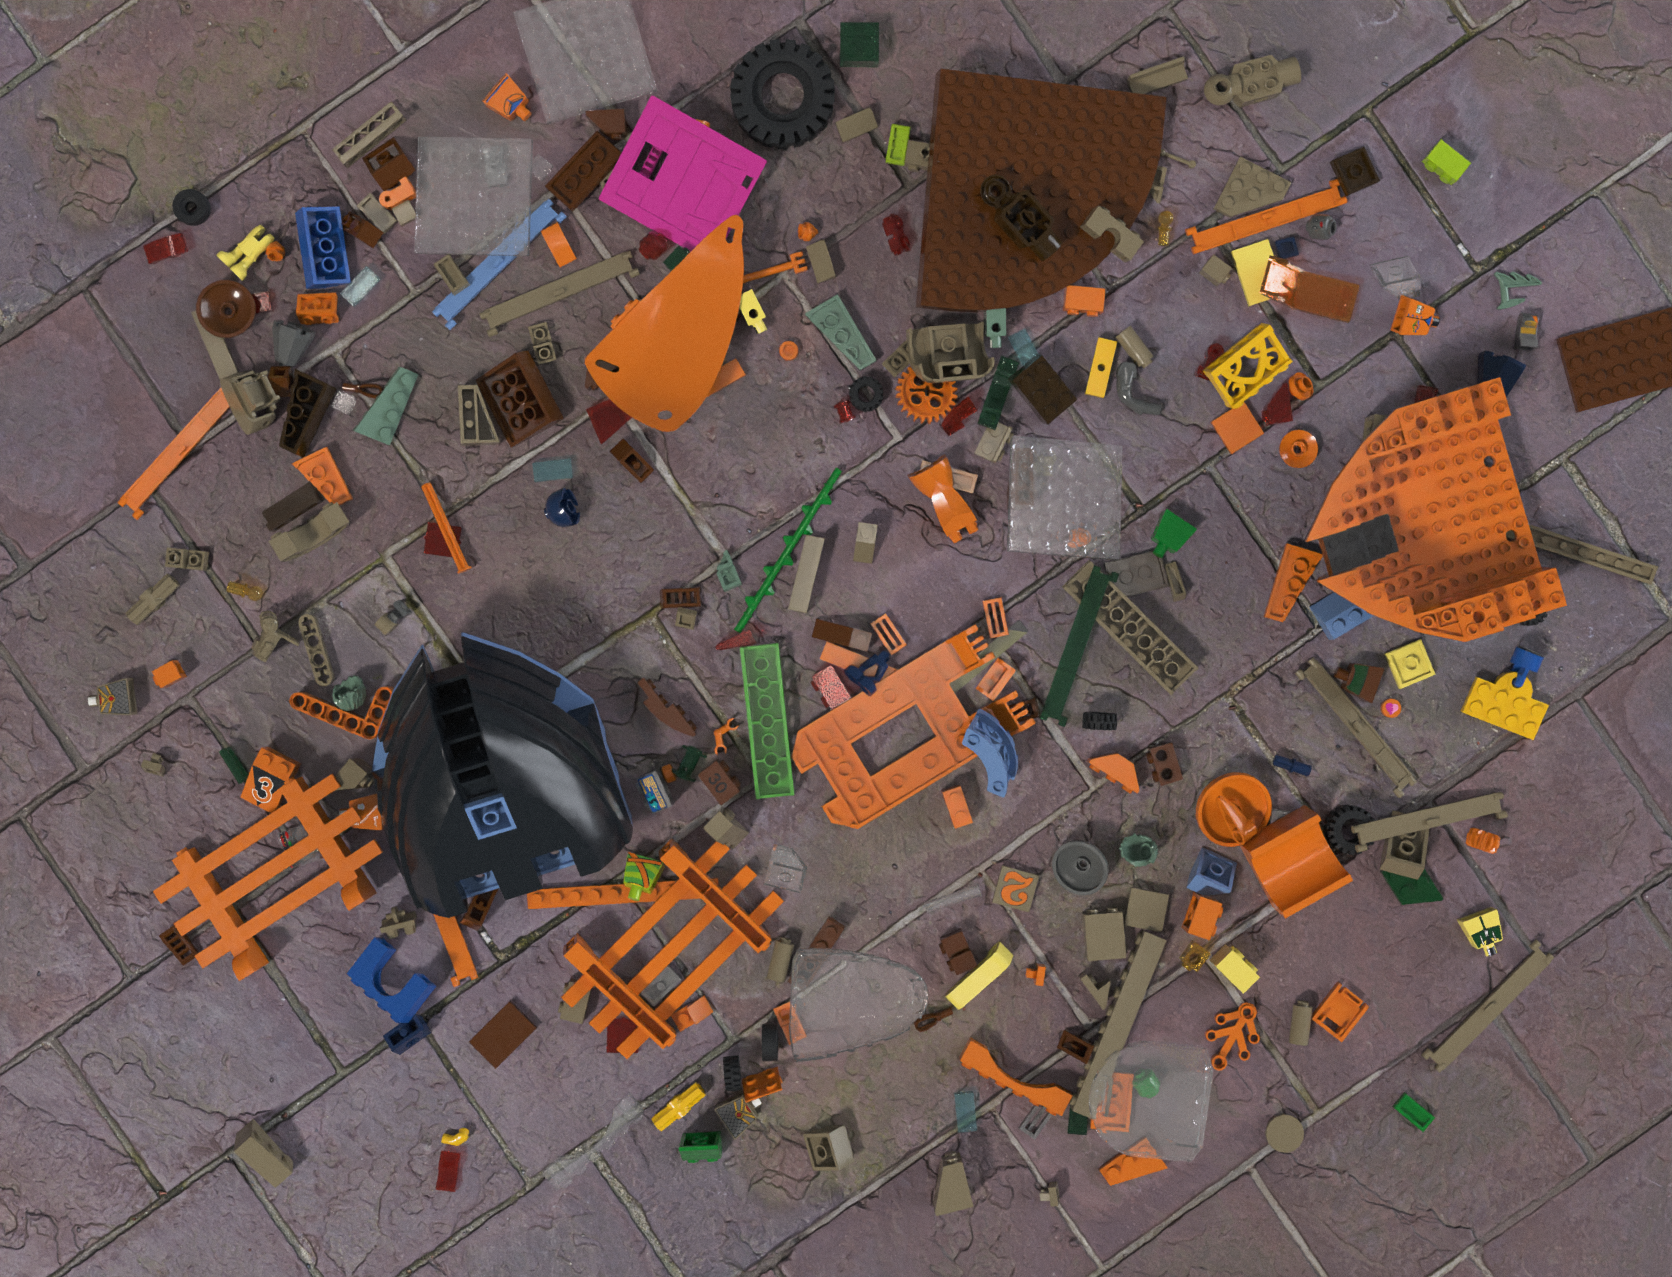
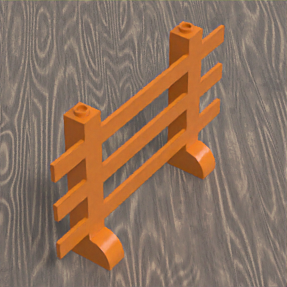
(217, 904)
(626, 996)

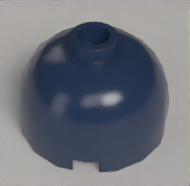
(561, 508)

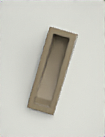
(1175, 582)

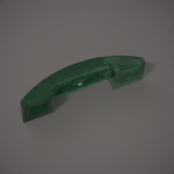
(997, 393)

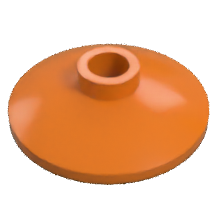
(1307, 445)

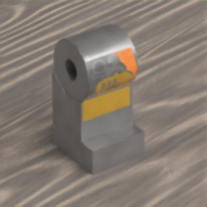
(1526, 332)

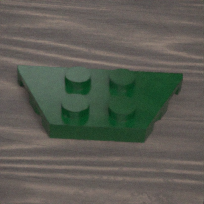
(1412, 890)

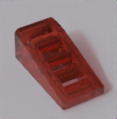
(742, 639)

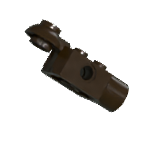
(1021, 217)

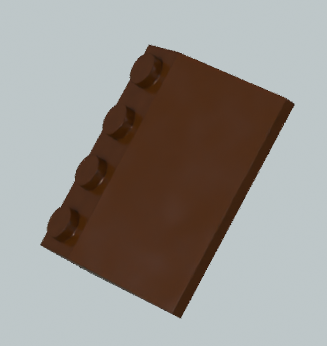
(519, 398)

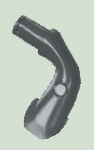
(1125, 374)

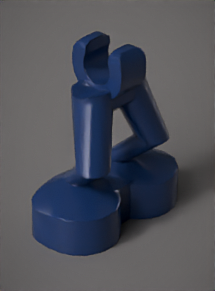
(864, 682)

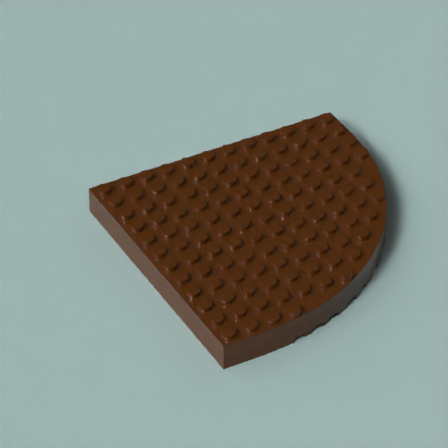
(1050, 138)

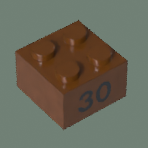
(720, 781)

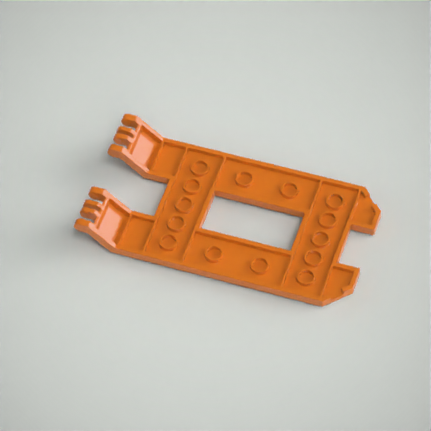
(921, 683)

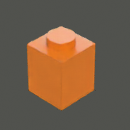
(168, 674)

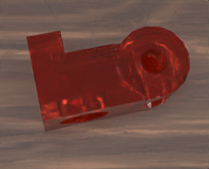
(1211, 354)

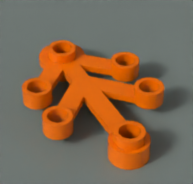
(1235, 1033)

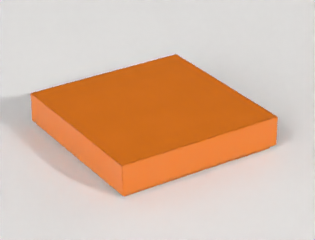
(1237, 428)

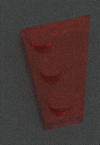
(607, 419)

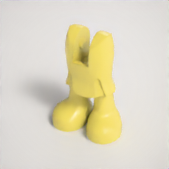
(250, 248)

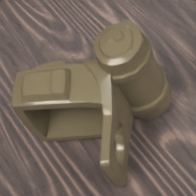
(269, 637)

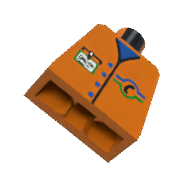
(1413, 317)

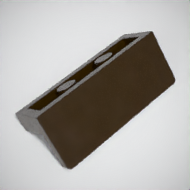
(291, 507)

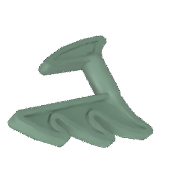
(1507, 282)

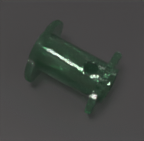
(690, 761)

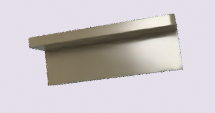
(1158, 77)

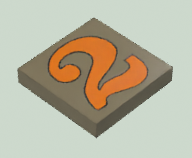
(1015, 888)

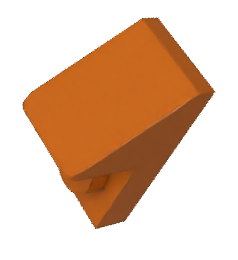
(692, 1013)

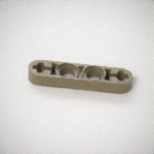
(319, 649)

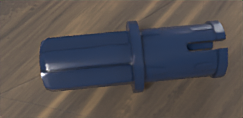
(1292, 765)

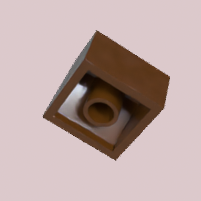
(388, 164)

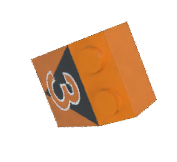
(267, 778)

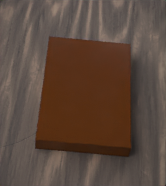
(502, 1034)

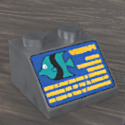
(655, 791)

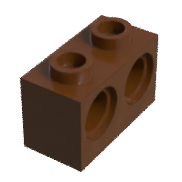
(1169, 761)

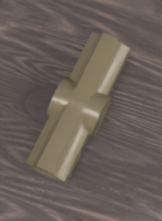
(152, 599)

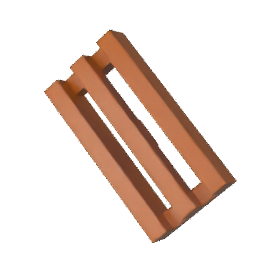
(879, 620)
(988, 621)

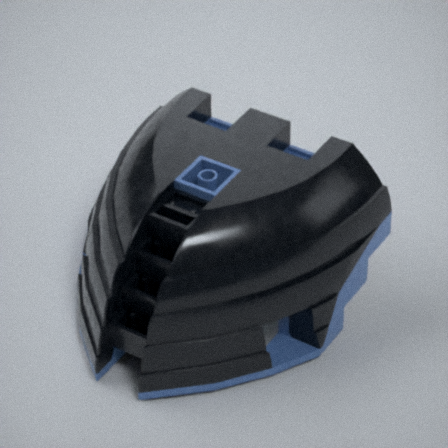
(494, 778)

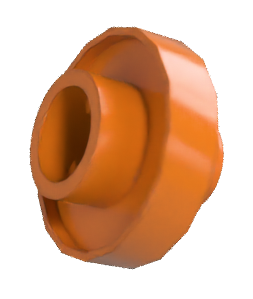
(1300, 386)

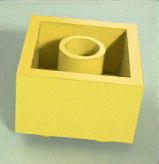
(1238, 972)

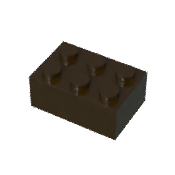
(1042, 389)

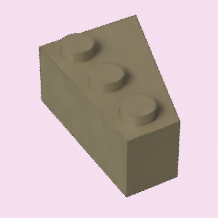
(474, 419)
(725, 828)
(262, 1154)

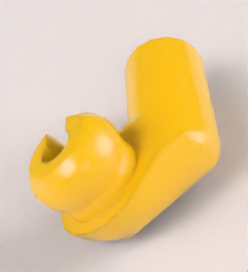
(457, 1139)

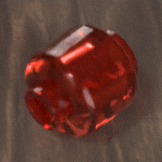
(653, 245)

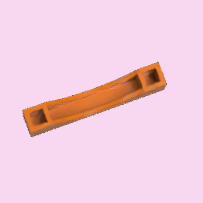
(1049, 1095)

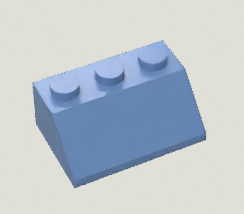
(1337, 615)

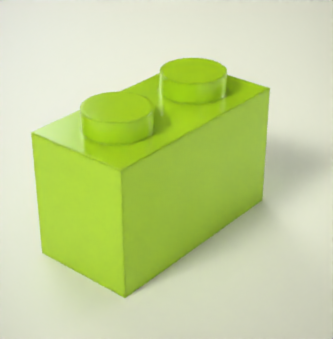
(1445, 162)

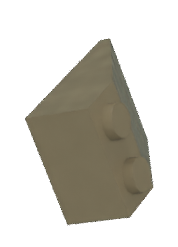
(1405, 853)

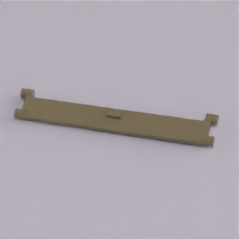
(558, 290)
(1358, 725)
(1428, 818)
(1490, 1008)

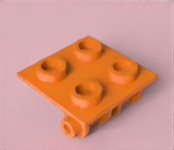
(762, 1084)

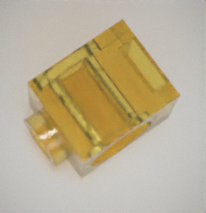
(1194, 947)

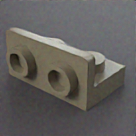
(992, 443)

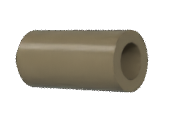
(1135, 347)
(780, 960)
(1300, 1023)

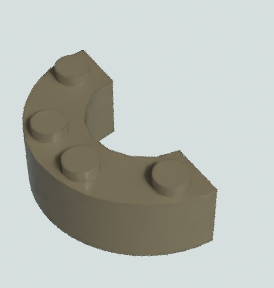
(310, 536)

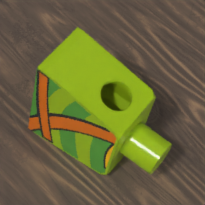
(641, 874)

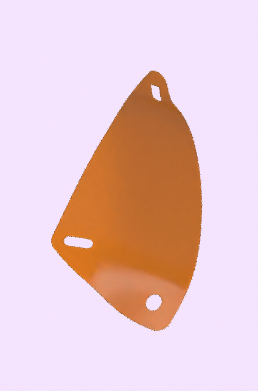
(676, 335)

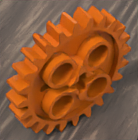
(924, 409)

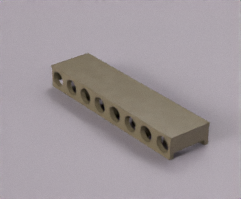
(1136, 633)

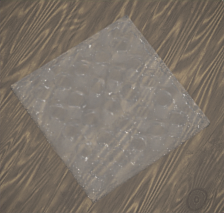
(584, 55)
(473, 196)
(1064, 498)

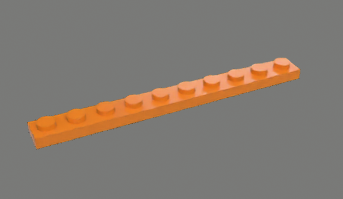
(597, 895)

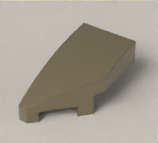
(1157, 186)

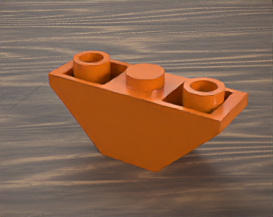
(1117, 769)

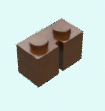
(958, 952)

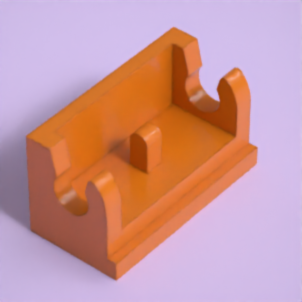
(995, 679)

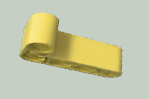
(981, 976)

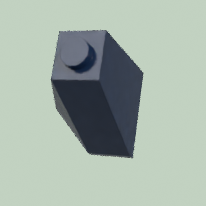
(1500, 366)

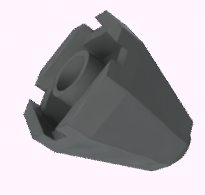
(290, 342)

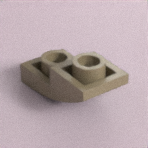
(542, 343)
(897, 360)
(187, 559)

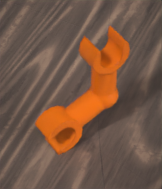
(718, 735)

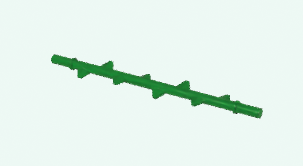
(790, 541)

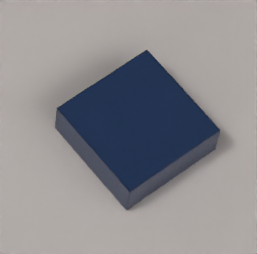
(1286, 248)

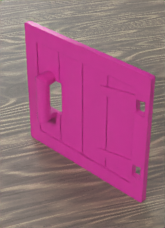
(695, 184)

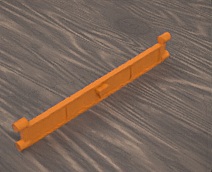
(1266, 219)
(174, 453)
(456, 949)

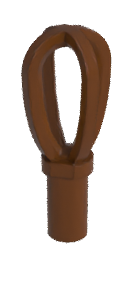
(357, 388)
(937, 1015)

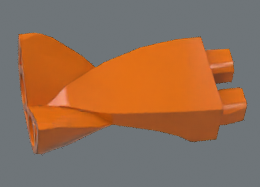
(949, 506)

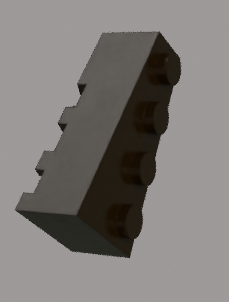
(304, 412)

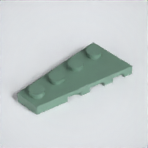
(841, 330)
(386, 411)

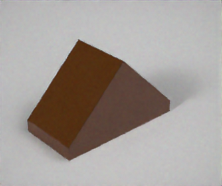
(1076, 1046)

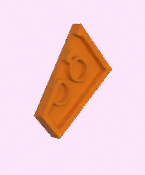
(324, 475)
(1126, 1167)

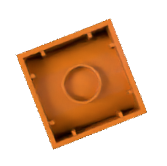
(1294, 862)

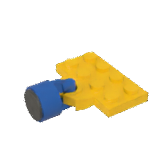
(1509, 699)

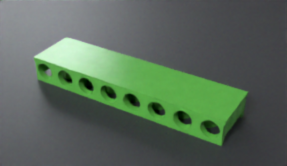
(767, 720)

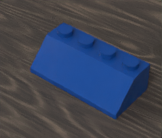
(322, 247)

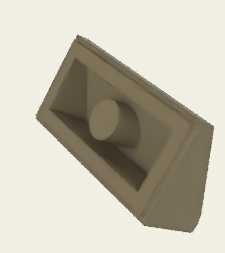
(856, 124)
(821, 261)

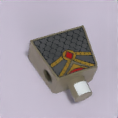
(115, 698)
(737, 1114)

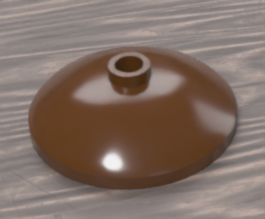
(214, 302)

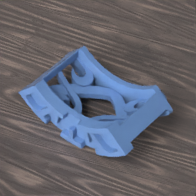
(995, 750)

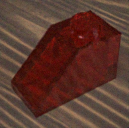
(1278, 407)

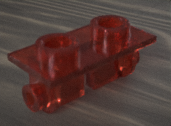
(900, 241)

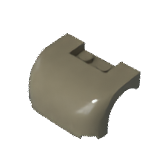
(948, 353)

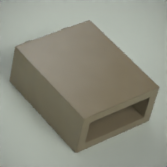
(1104, 934)

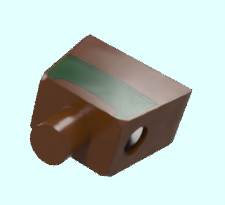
(1360, 680)

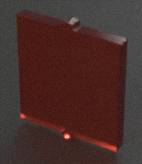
(435, 542)
(617, 1032)

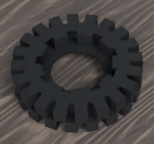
(747, 94)

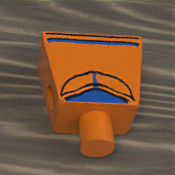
(507, 100)

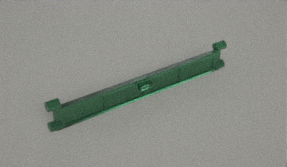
(1076, 644)

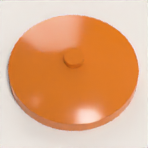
(1245, 793)

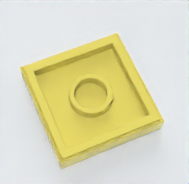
(1409, 664)

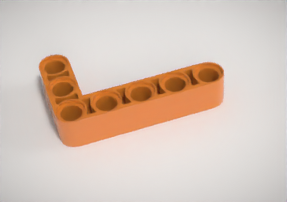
(345, 716)

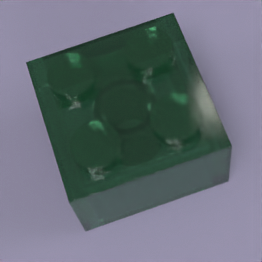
(859, 44)

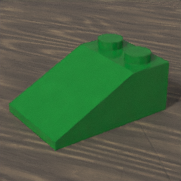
(701, 1146)

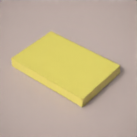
(1251, 266)

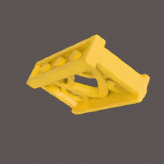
(1242, 348)

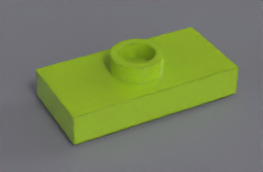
(897, 144)

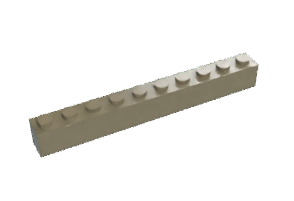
(1121, 1013)

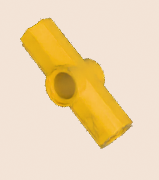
(678, 1106)

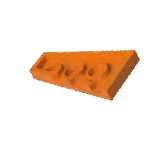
(1292, 574)

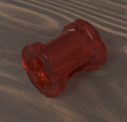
(844, 411)

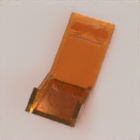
(1308, 291)

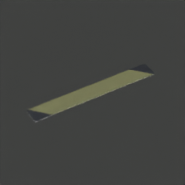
(998, 646)

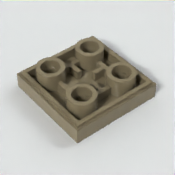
(1146, 909)

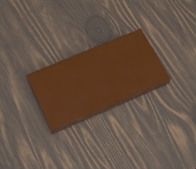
(584, 171)

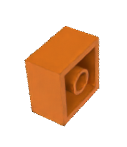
(1202, 916)

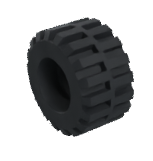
(1335, 824)

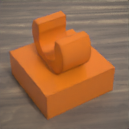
(1037, 974)

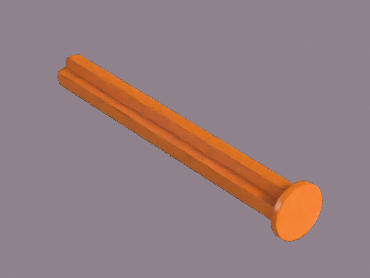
(445, 528)

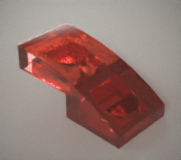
(165, 248)
(961, 411)
(448, 1171)

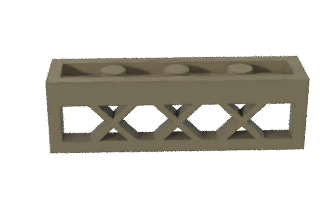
(372, 138)
(806, 573)

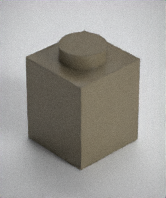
(1216, 270)

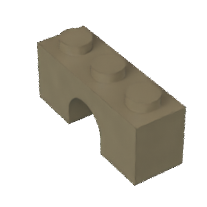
(1126, 241)

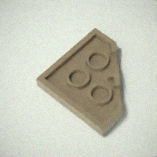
(1250, 189)

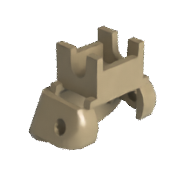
(249, 393)

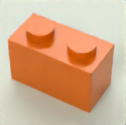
(1084, 300)
(957, 806)

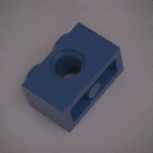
(407, 1034)

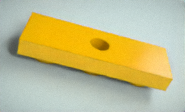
(1102, 356)

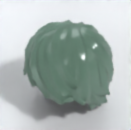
(349, 694)
(1139, 850)

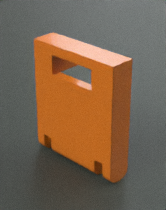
(1342, 1009)

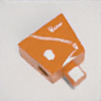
(368, 810)

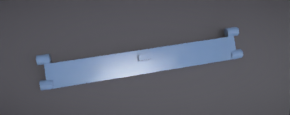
(492, 266)

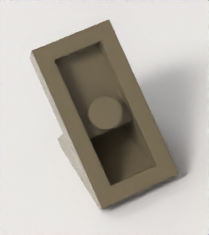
(1099, 992)

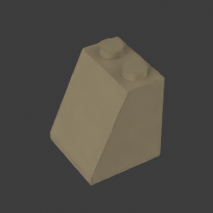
(951, 1186)

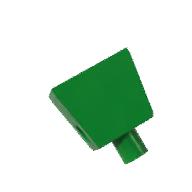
(1170, 533)

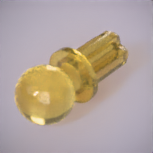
(1165, 219)
(254, 593)

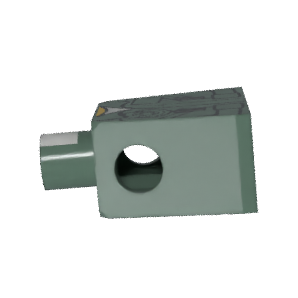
(995, 316)

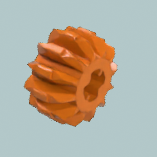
(1483, 840)

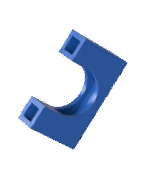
(367, 975)

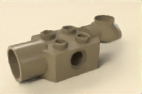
(1253, 81)

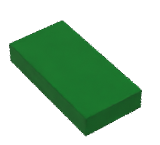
(1413, 1112)

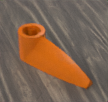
(1239, 827)

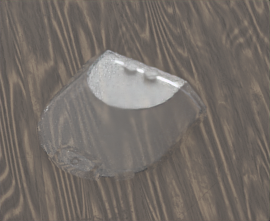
(1153, 1100)

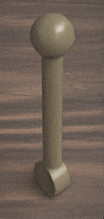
(1191, 164)

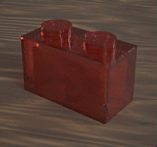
(830, 686)

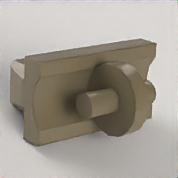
(397, 920)

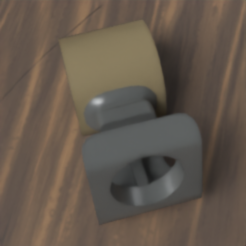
(388, 622)

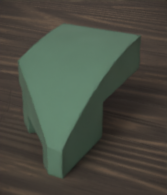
(727, 573)

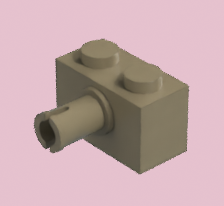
(917, 156)

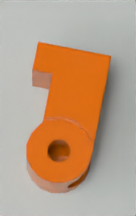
(398, 195)

